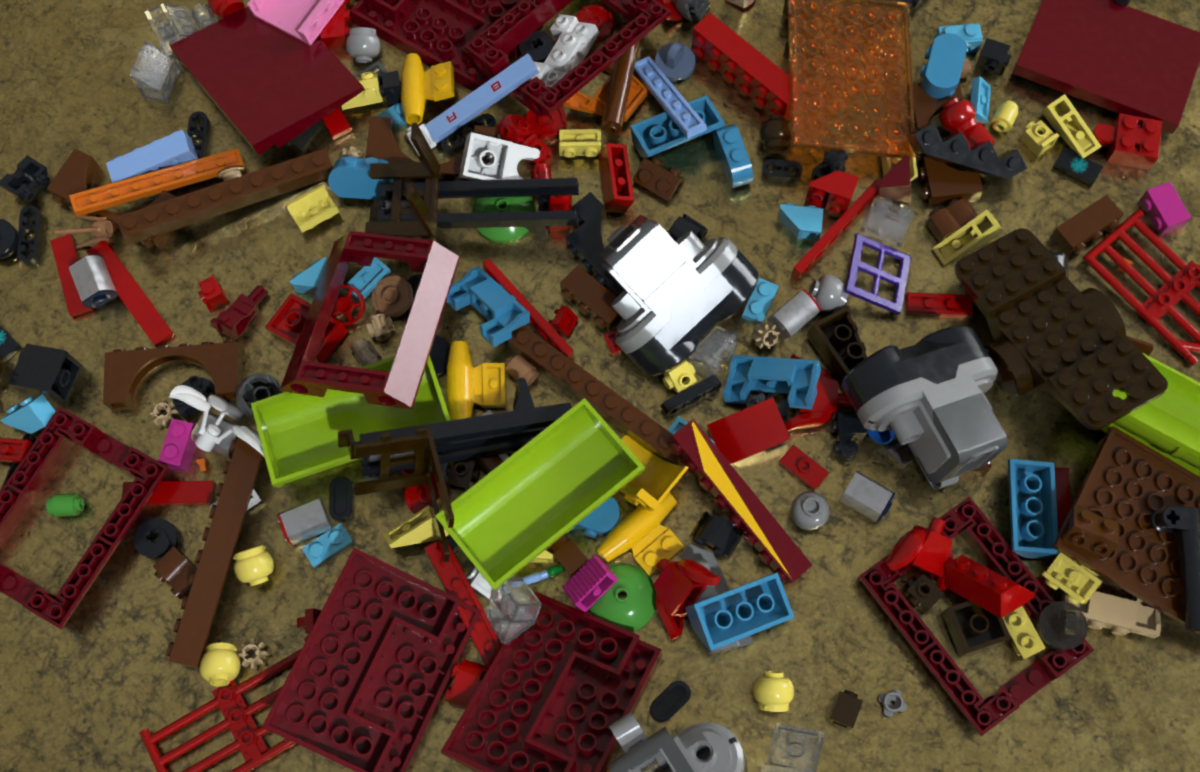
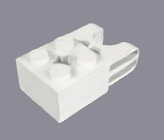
(502, 156)

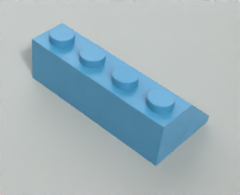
(662, 133)
(1033, 508)
(740, 612)

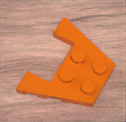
(597, 104)

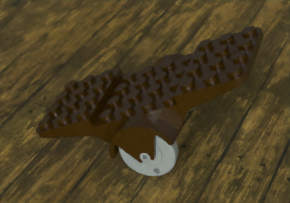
(1054, 333)

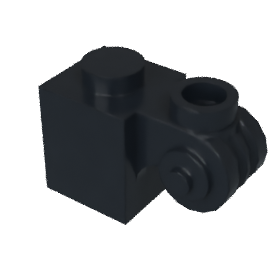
(832, 162)
(847, 428)

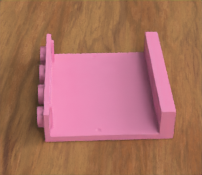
(296, 17)

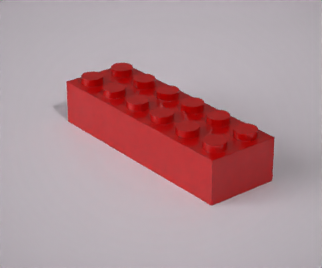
(742, 66)

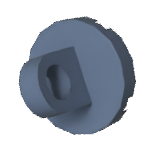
(675, 61)

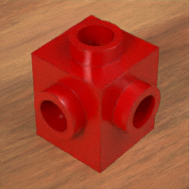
(513, 129)

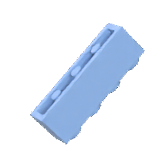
(155, 156)

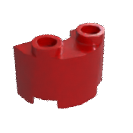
(467, 679)

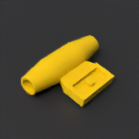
(419, 85)
(470, 385)
(644, 536)

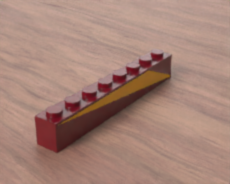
(739, 502)

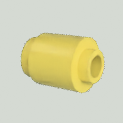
(1005, 116)

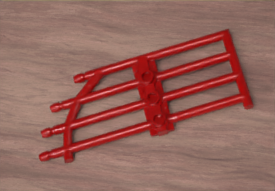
(1160, 300)
(237, 718)

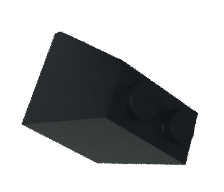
(45, 372)

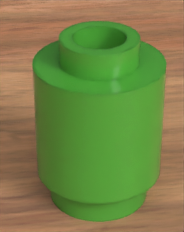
(65, 505)

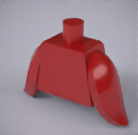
(824, 405)
(924, 550)
(679, 587)

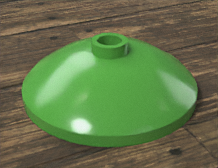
(513, 204)
(636, 608)

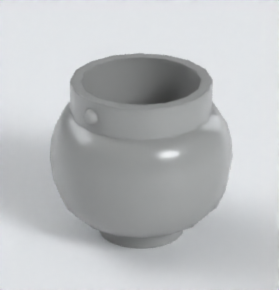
(363, 44)
(829, 293)
(810, 510)

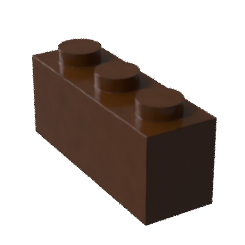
(1087, 226)
(590, 298)

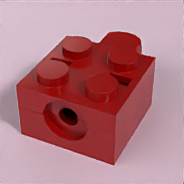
(1131, 140)

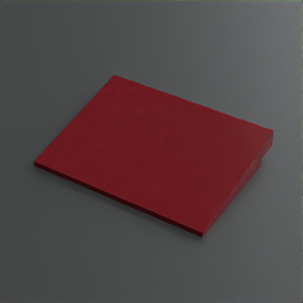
(435, 29)
(1112, 58)
(265, 78)
(372, 668)
(554, 696)

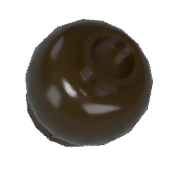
(776, 134)

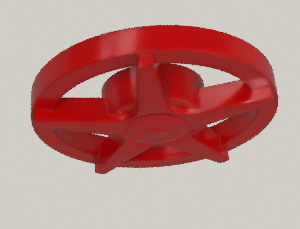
(346, 305)

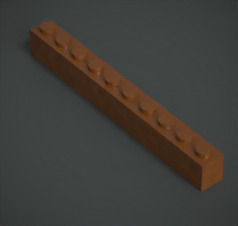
(224, 197)
(602, 398)
(216, 555)

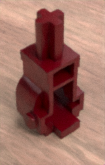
(239, 315)

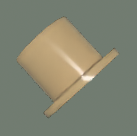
(231, 173)

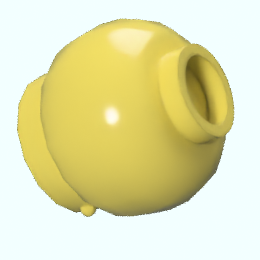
(253, 565)
(219, 664)
(773, 691)

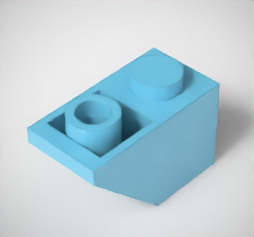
(802, 221)
(308, 280)
(31, 415)

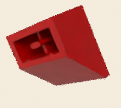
(832, 192)

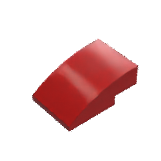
(289, 321)
(749, 431)

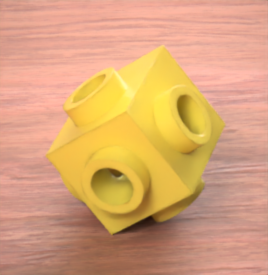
(680, 377)

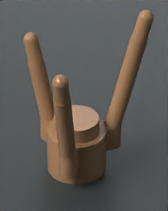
(101, 229)

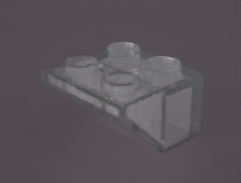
(171, 24)
(154, 73)
(888, 221)
(713, 351)
(512, 609)

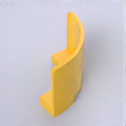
(654, 482)

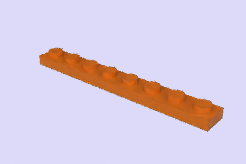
(154, 182)

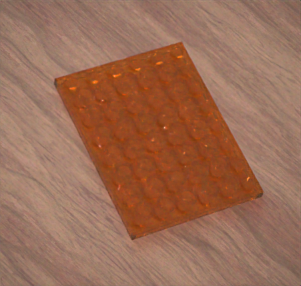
(851, 76)

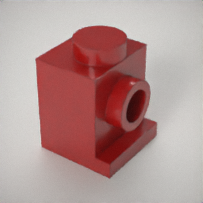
(545, 152)
(212, 294)

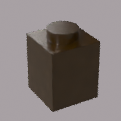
(845, 709)

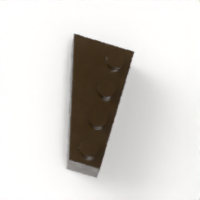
(838, 342)

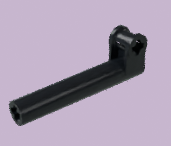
(1187, 524)

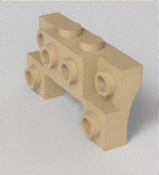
(1120, 614)

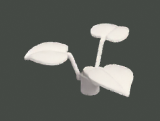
(210, 434)

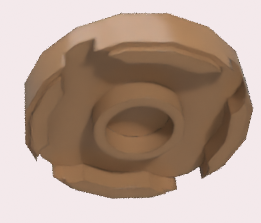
(392, 296)

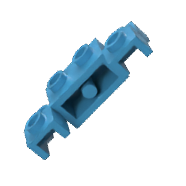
(492, 302)
(773, 375)

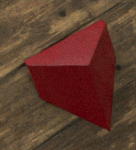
(896, 182)

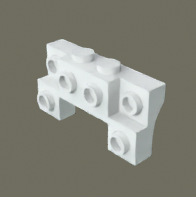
(570, 49)

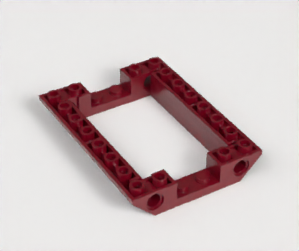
(492, 45)
(383, 388)
(30, 480)
(998, 556)

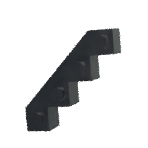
(956, 151)

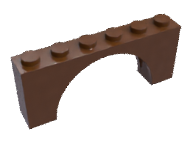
(383, 145)
(78, 176)
(940, 181)
(128, 369)

